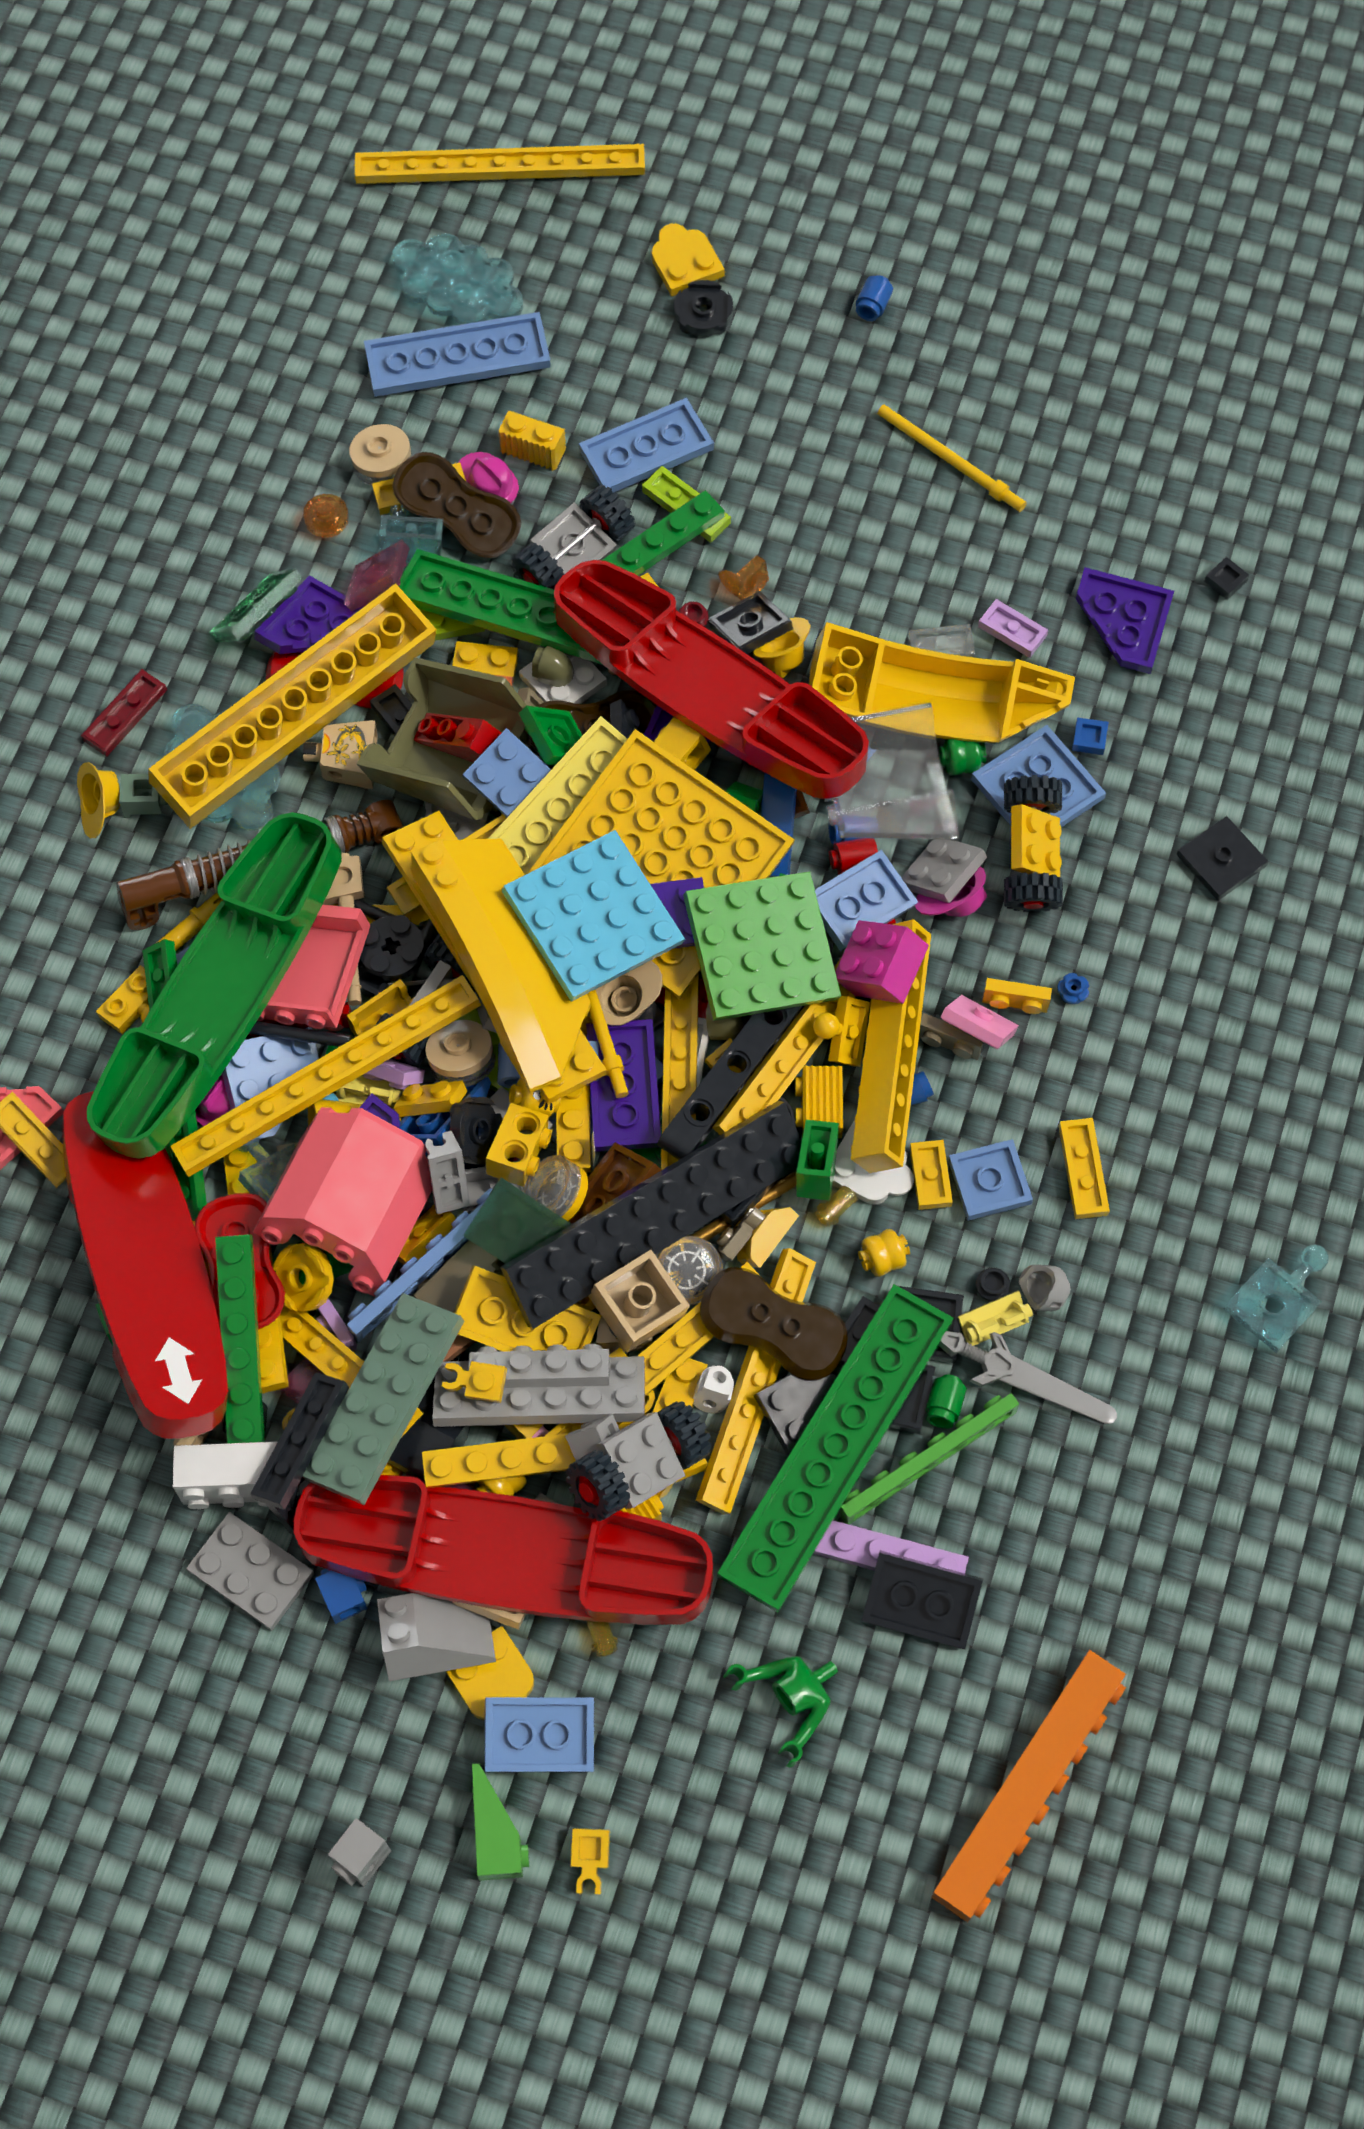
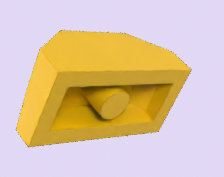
(767, 1236)

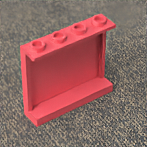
(321, 971)

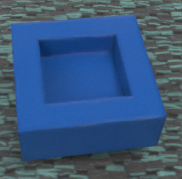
(1090, 736)

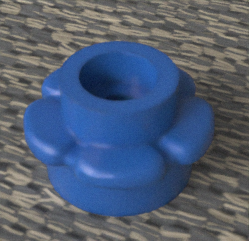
(1073, 996)

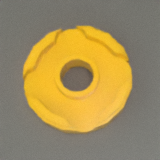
(317, 1272)

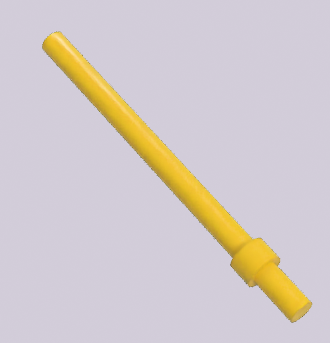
(997, 489)
(611, 1061)

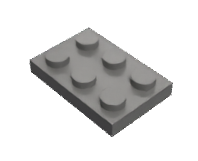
(250, 1571)

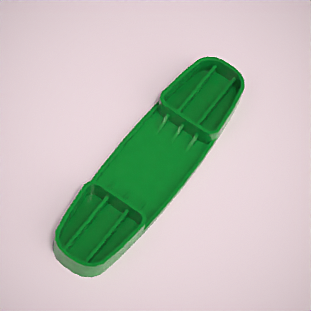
(217, 987)

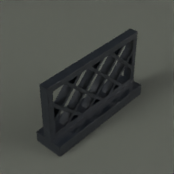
(297, 1446)

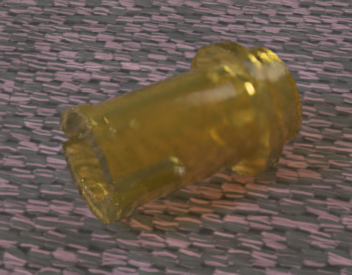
(838, 1204)
(603, 1640)

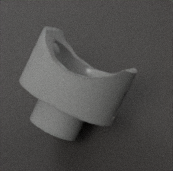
(1045, 1289)

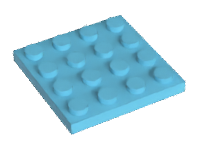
(593, 915)

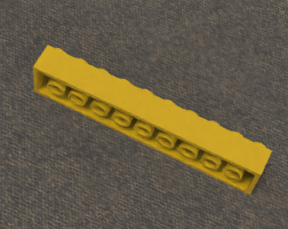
(291, 706)

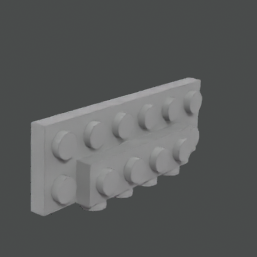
(547, 1388)

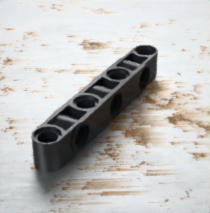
(722, 1084)

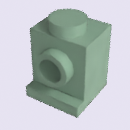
(139, 796)

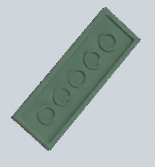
(383, 1398)

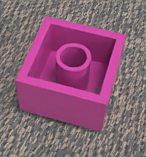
(881, 961)

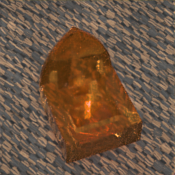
(746, 581)

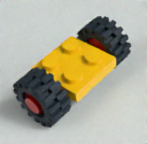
(1034, 843)

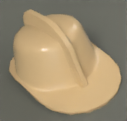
(630, 994)

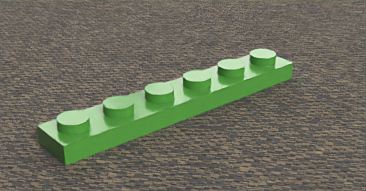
(940, 1449)

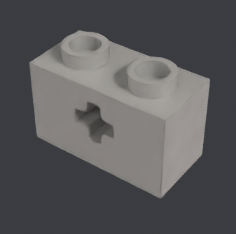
(358, 1854)

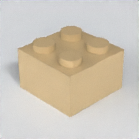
(639, 1300)

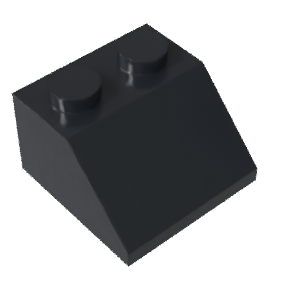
(425, 1437)

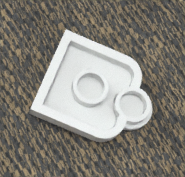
(869, 1187)

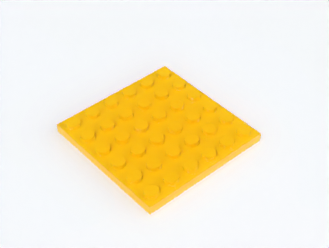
(674, 830)

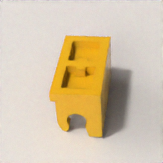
(388, 1001)

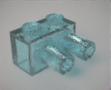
(416, 532)

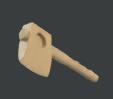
(344, 890)

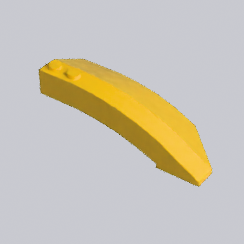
(967, 694)
(512, 978)

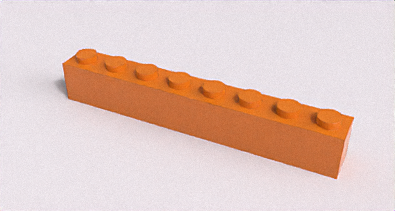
(1028, 1787)

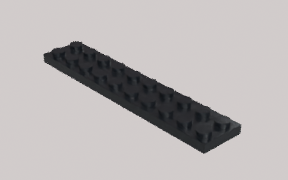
(654, 1213)

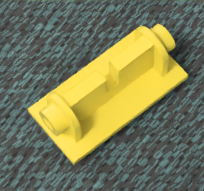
(360, 1089)
(995, 1317)

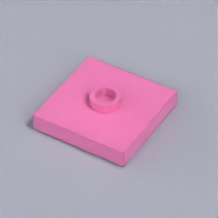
(979, 1022)

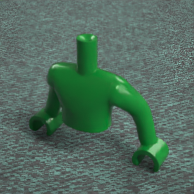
(796, 1691)

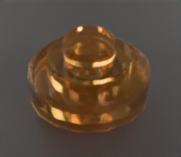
(326, 515)

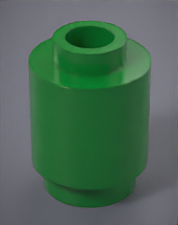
(945, 1401)

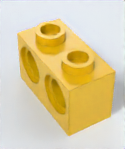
(512, 1143)

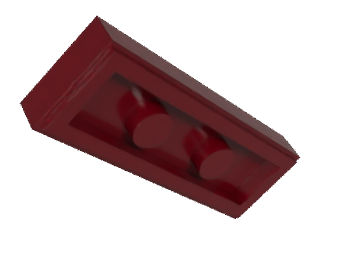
(124, 712)

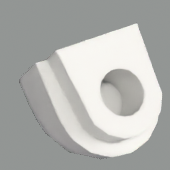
(714, 1390)

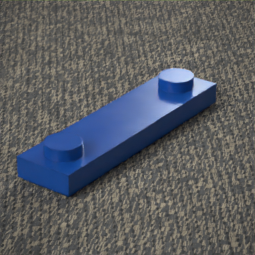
(779, 809)

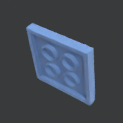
(1041, 755)

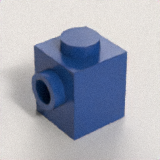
(341, 1594)

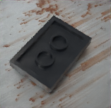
(922, 1599)

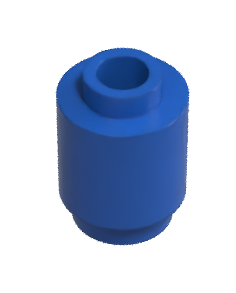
(873, 297)

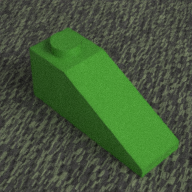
(497, 1840)

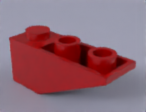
(456, 735)

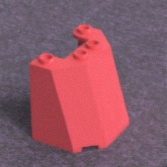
(351, 1192)

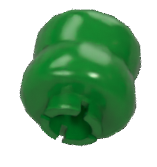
(962, 756)

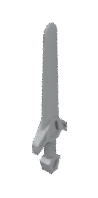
(1002, 1366)

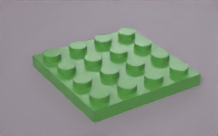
(761, 945)

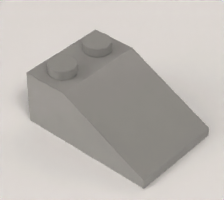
(431, 1636)

